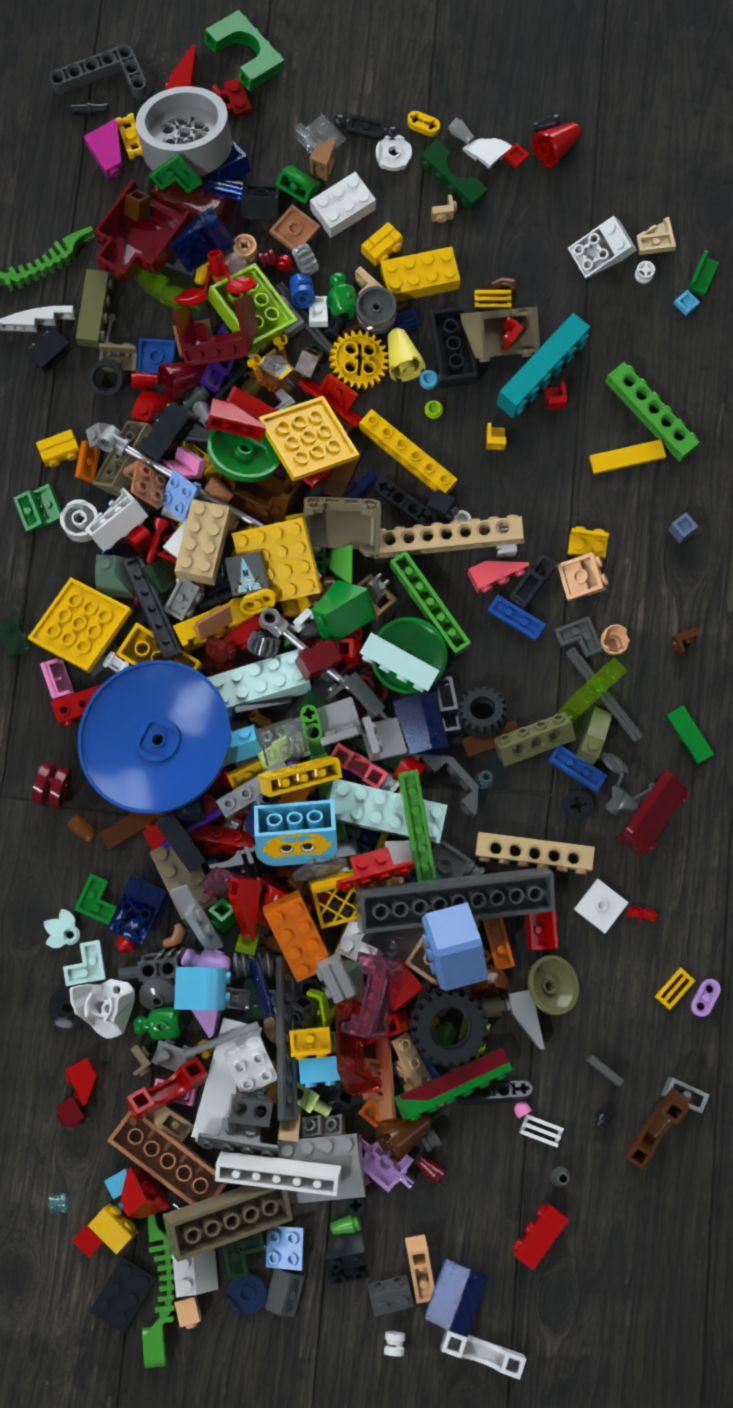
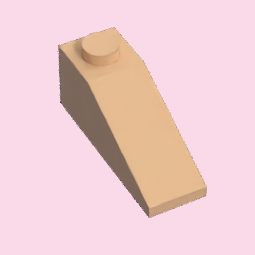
(420, 1267)

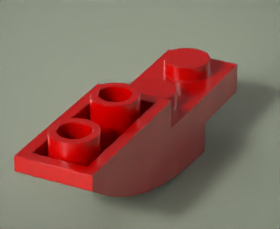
(243, 631)

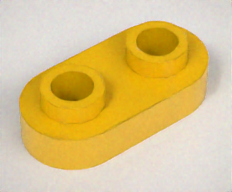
(259, 601)

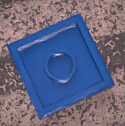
(154, 353)

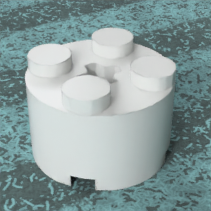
(71, 517)

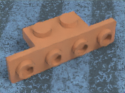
(382, 1068)

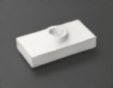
(318, 312)

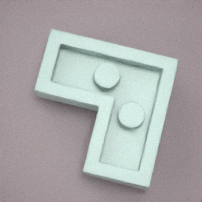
(92, 967)

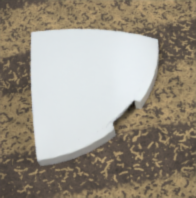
(487, 150)

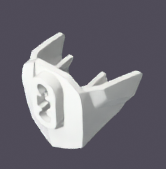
(104, 1006)

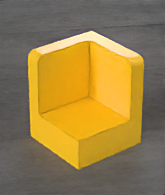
(495, 438)
(295, 606)

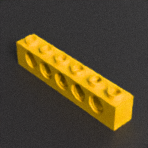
(407, 453)

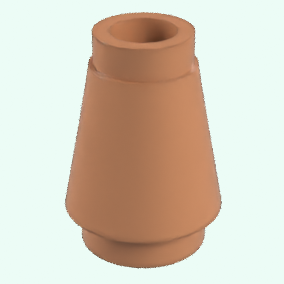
(218, 489)

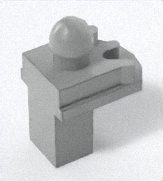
(285, 400)

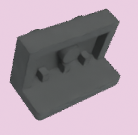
(390, 1295)

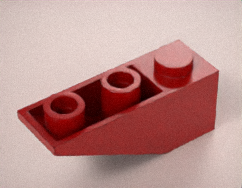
(244, 899)

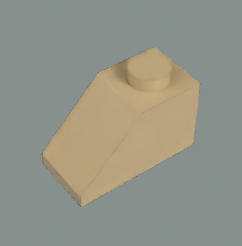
(171, 1122)

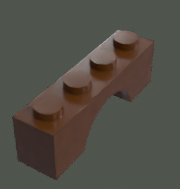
(667, 1113)

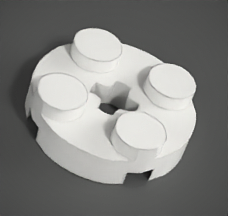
(390, 162)
(302, 620)

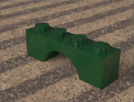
(468, 191)

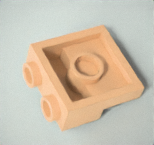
(582, 576)

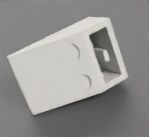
(602, 247)

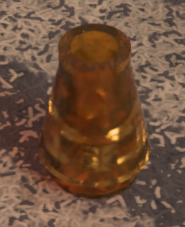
(80, 827)

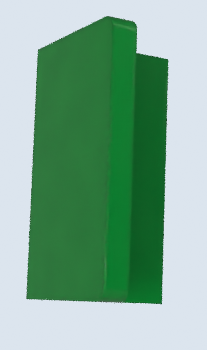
(703, 275)

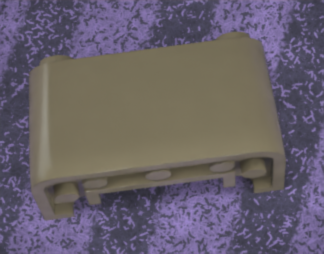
(486, 332)
(343, 523)

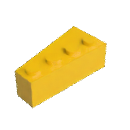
(189, 638)

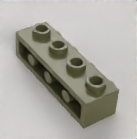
(93, 308)

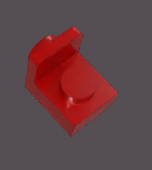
(513, 330)

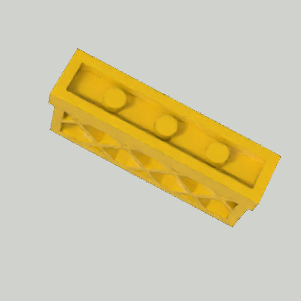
(328, 883)

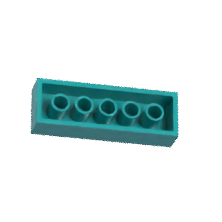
(543, 365)

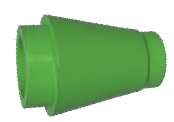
(346, 1225)

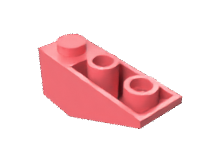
(490, 573)

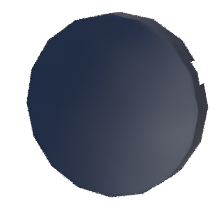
(247, 1294)

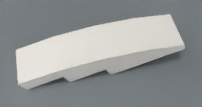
(30, 319)

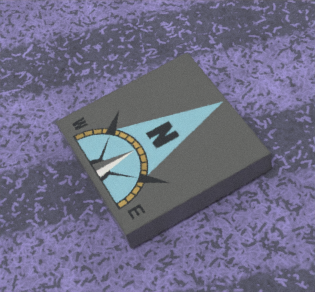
(247, 573)

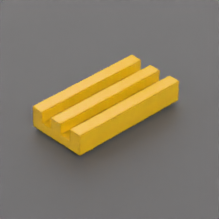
(492, 299)
(664, 1000)

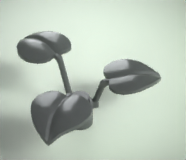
(620, 799)

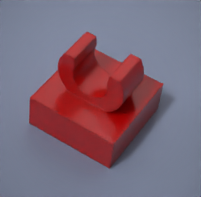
(516, 156)

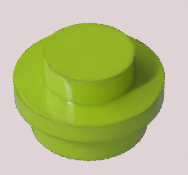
(433, 409)

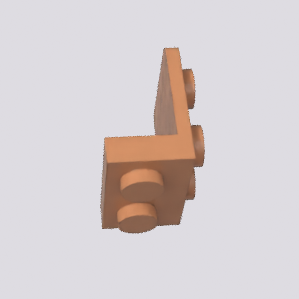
(146, 483)

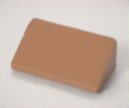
(213, 622)

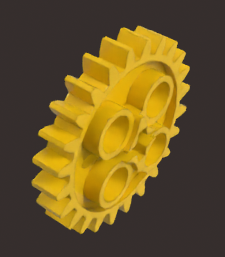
(375, 361)

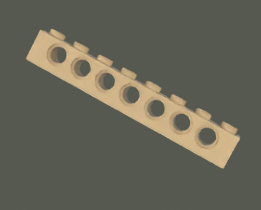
(456, 542)

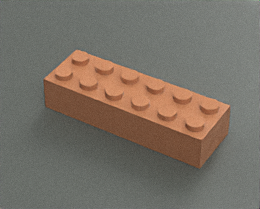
(166, 1159)

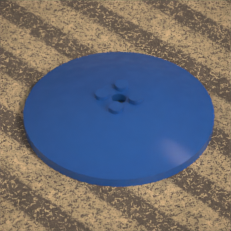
(127, 717)

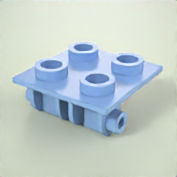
(179, 495)
(285, 1248)

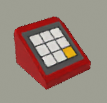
(233, 823)

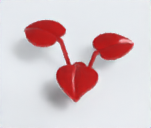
(216, 263)

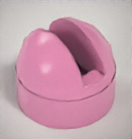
(522, 1109)

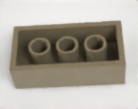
(175, 875)

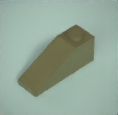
(594, 736)

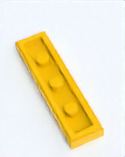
(627, 456)

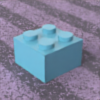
(318, 1070)

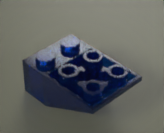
(200, 237)
(137, 909)

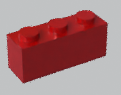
(539, 1235)

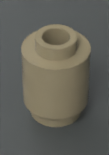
(493, 1006)

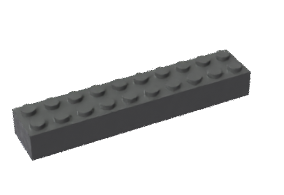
(487, 896)

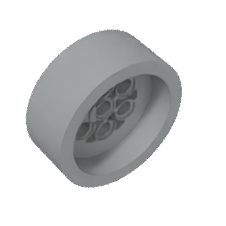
(186, 123)

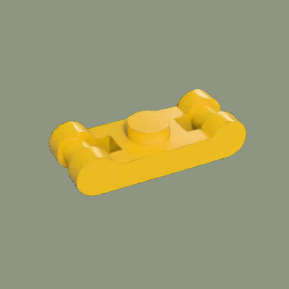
(129, 135)

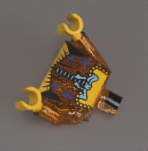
(274, 368)

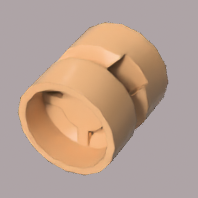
(248, 247)

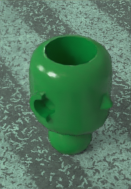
(341, 297)
(161, 1023)

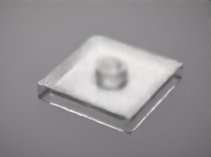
(319, 868)

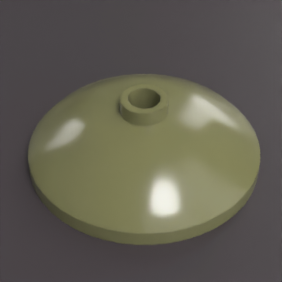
(560, 982)

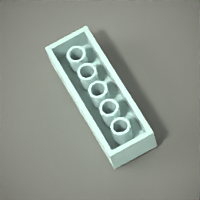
(261, 681)
(380, 810)

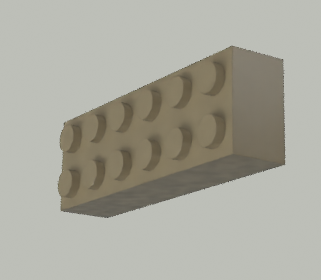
(225, 1219)

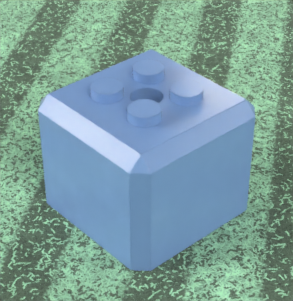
(454, 947)

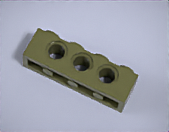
(534, 739)

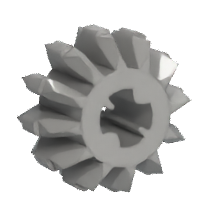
(305, 259)

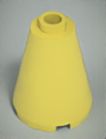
(403, 357)

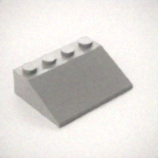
(332, 1150)

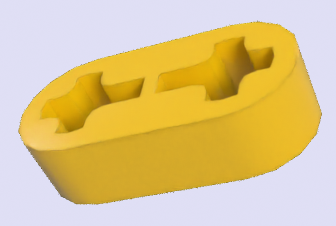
(423, 123)

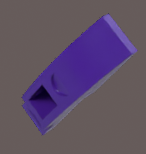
(216, 371)

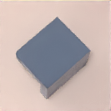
(683, 527)

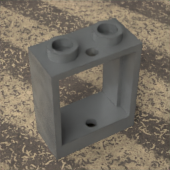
(360, 690)

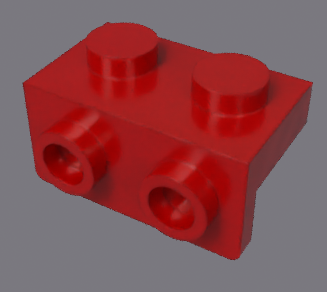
(542, 931)

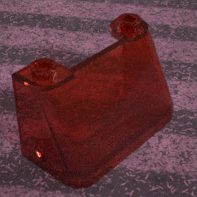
(195, 201)
(350, 1053)

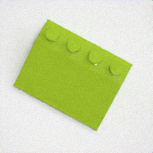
(271, 311)

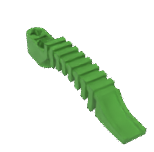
(72, 243)
(318, 751)
(154, 1337)

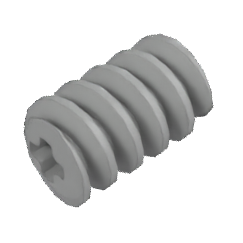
(240, 964)

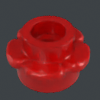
(284, 263)

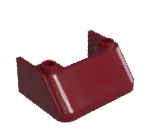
(201, 348)
(653, 813)

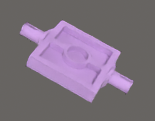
(382, 1169)

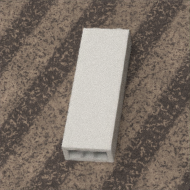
(219, 1083)

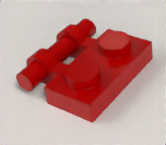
(236, 95)

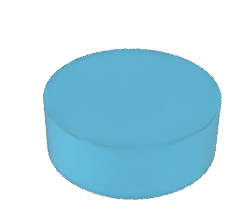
(428, 379)

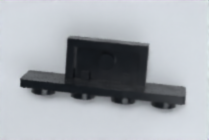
(238, 373)

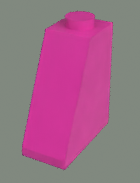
(106, 148)

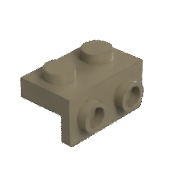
(123, 354)

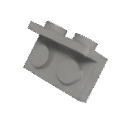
(184, 600)
(170, 1055)

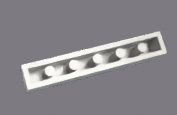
(278, 1173)

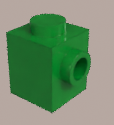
(222, 916)

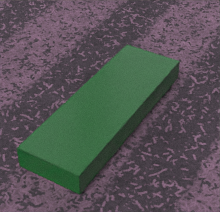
(690, 735)

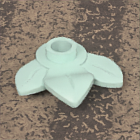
(59, 929)

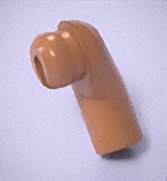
(177, 937)

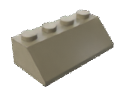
(110, 476)

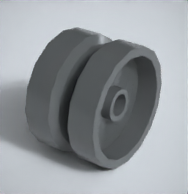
(376, 310)

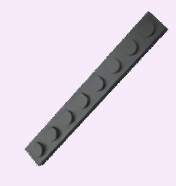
(286, 1065)

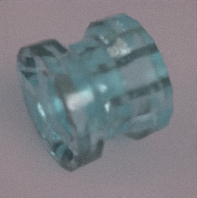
(58, 1203)

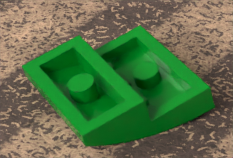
(38, 507)

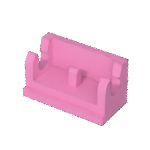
(57, 678)

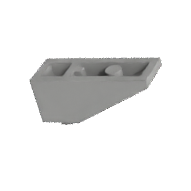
(525, 1013)

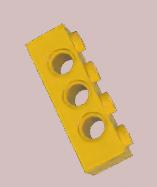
(299, 776)

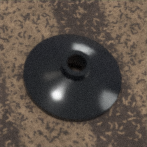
(57, 1010)

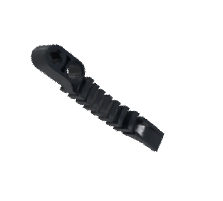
(346, 849)

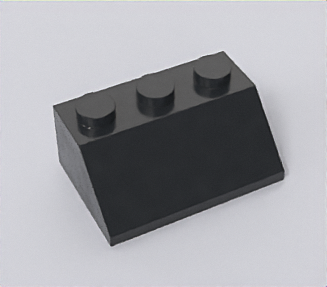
(169, 432)

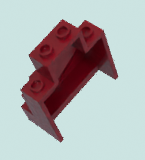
(137, 244)

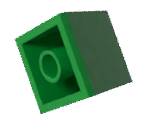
(343, 610)

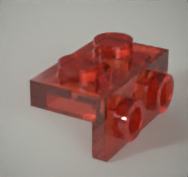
(219, 655)

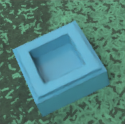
(686, 302)

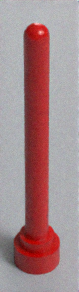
(159, 526)

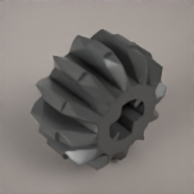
(263, 644)

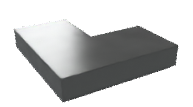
(580, 631)

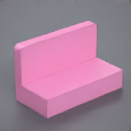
(186, 463)

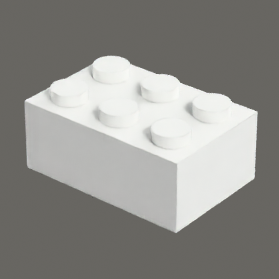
(343, 204)

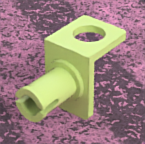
(311, 1101)

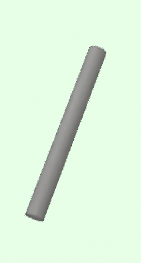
(220, 1040)

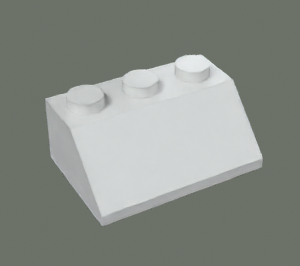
(196, 1274)

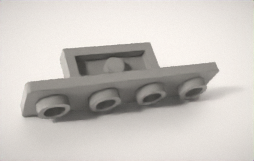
(196, 917)

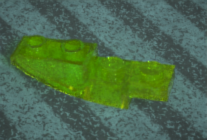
(159, 288)
(593, 689)

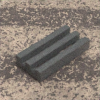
(605, 1070)

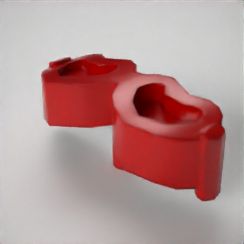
(637, 911)

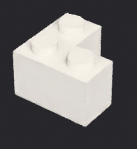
(355, 941)

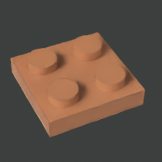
(294, 228)

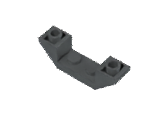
(435, 763)

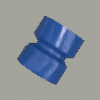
(302, 290)

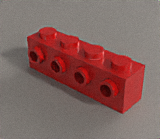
(72, 706)

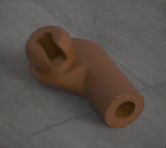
(504, 281)

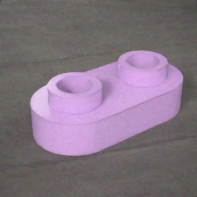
(707, 999)

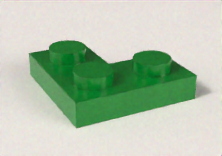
(176, 170)
(91, 903)

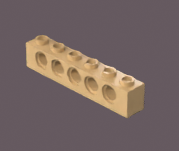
(584, 854)

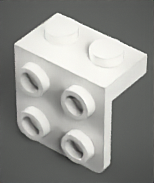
(250, 1065)

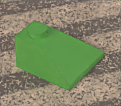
(340, 563)

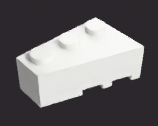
(116, 521)

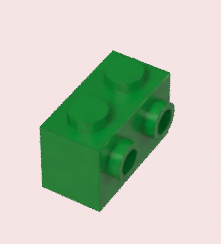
(297, 184)

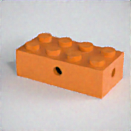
(296, 934)

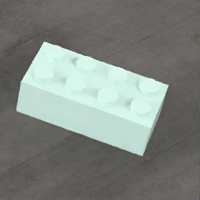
(397, 660)

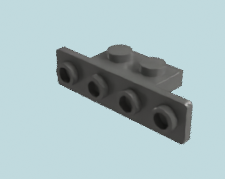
(239, 1139)

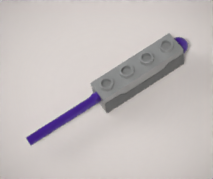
(234, 802)

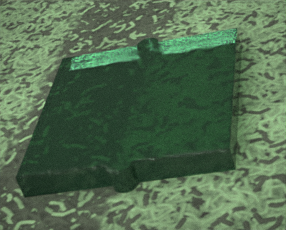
(160, 576)

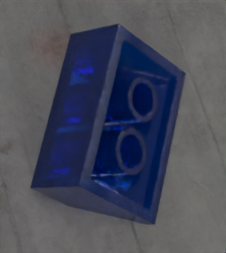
(421, 724)
(456, 1297)

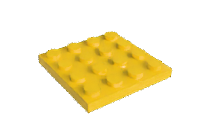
(308, 438)
(286, 557)
(80, 624)

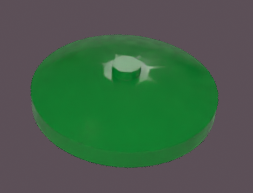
(241, 456)
(417, 639)

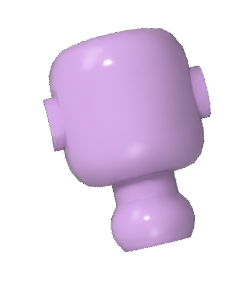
(208, 958)

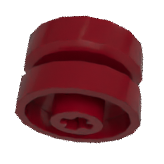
(51, 785)

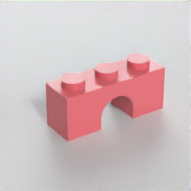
(360, 765)

